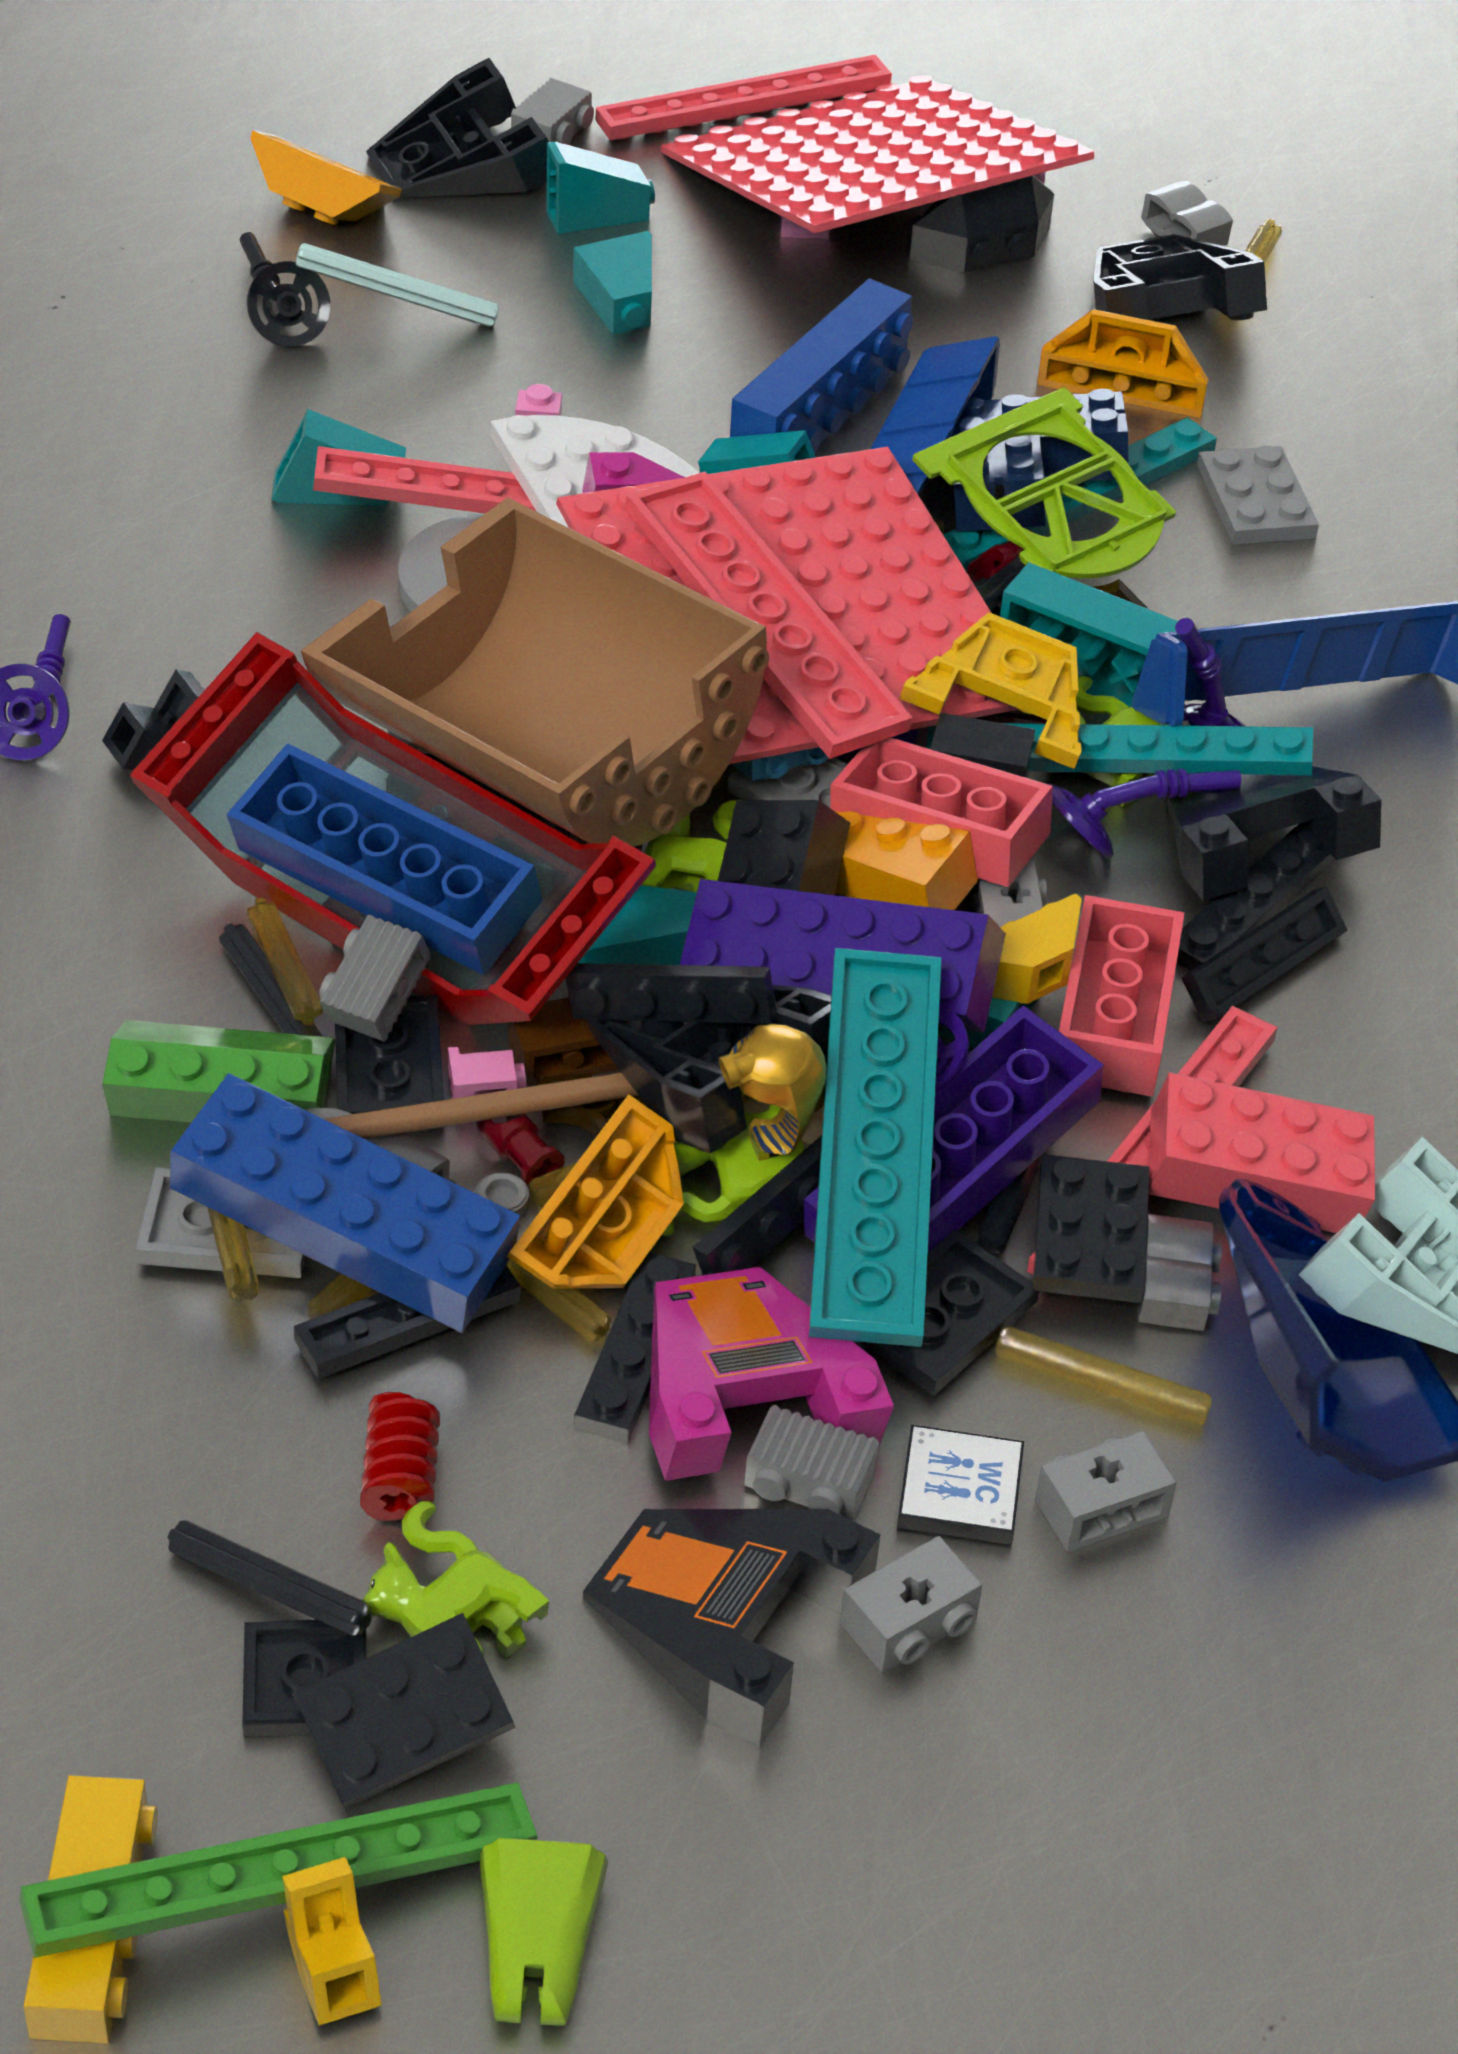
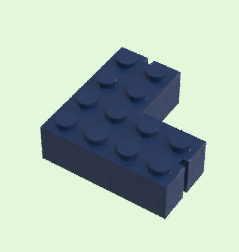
(1034, 457)

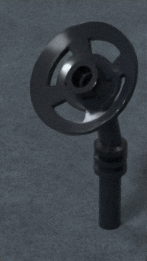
(283, 297)

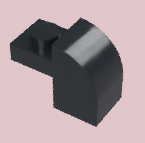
(139, 727)

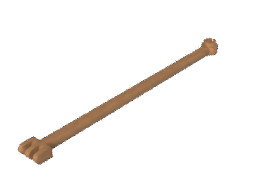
(486, 1106)

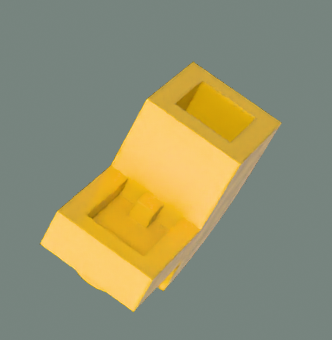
(330, 1942)

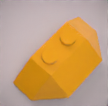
(318, 181)
(1126, 355)
(607, 1206)

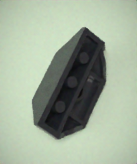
(983, 226)

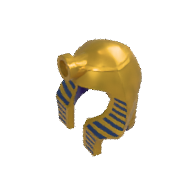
(782, 1070)

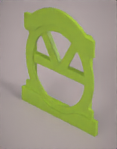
(1056, 416)

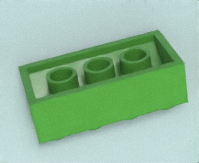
(176, 1068)

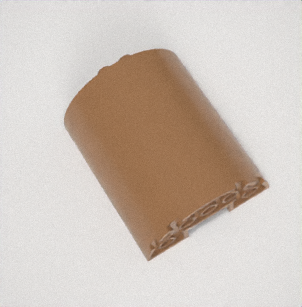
(557, 677)

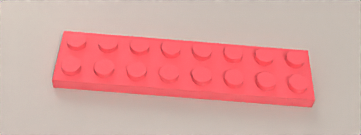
(809, 658)

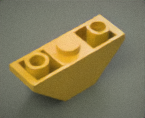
(1038, 952)

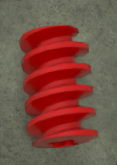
(399, 1455)

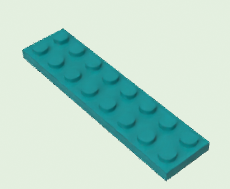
(876, 1149)

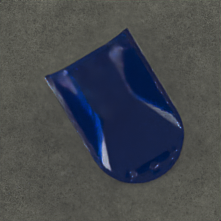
(1345, 1382)

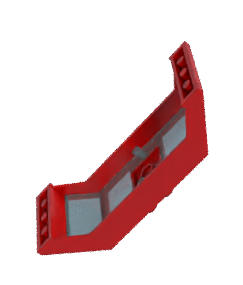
(272, 701)

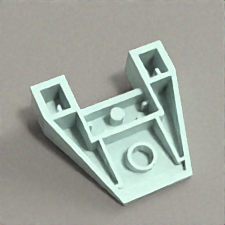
(1415, 1281)

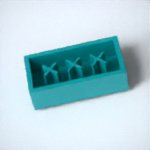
(1107, 630)

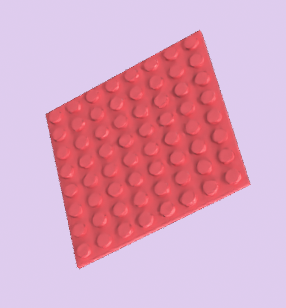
(874, 153)
(860, 551)

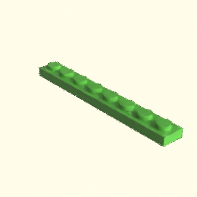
(249, 1872)

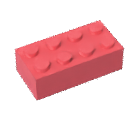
(919, 785)
(1122, 989)
(1300, 1149)

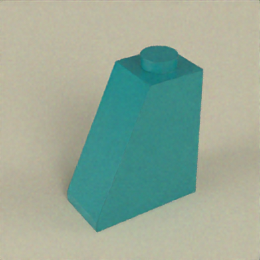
(594, 190)
(617, 280)
(755, 451)
(296, 470)
(646, 929)

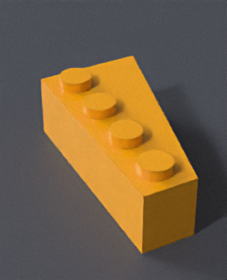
(906, 862)

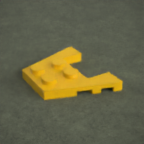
(1015, 668)

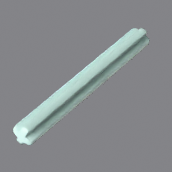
(396, 285)

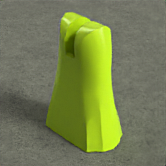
(538, 1921)

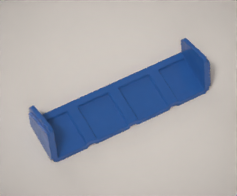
(936, 398)
(1302, 654)

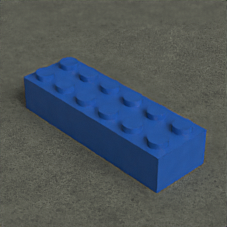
(830, 368)
(385, 857)
(344, 1202)

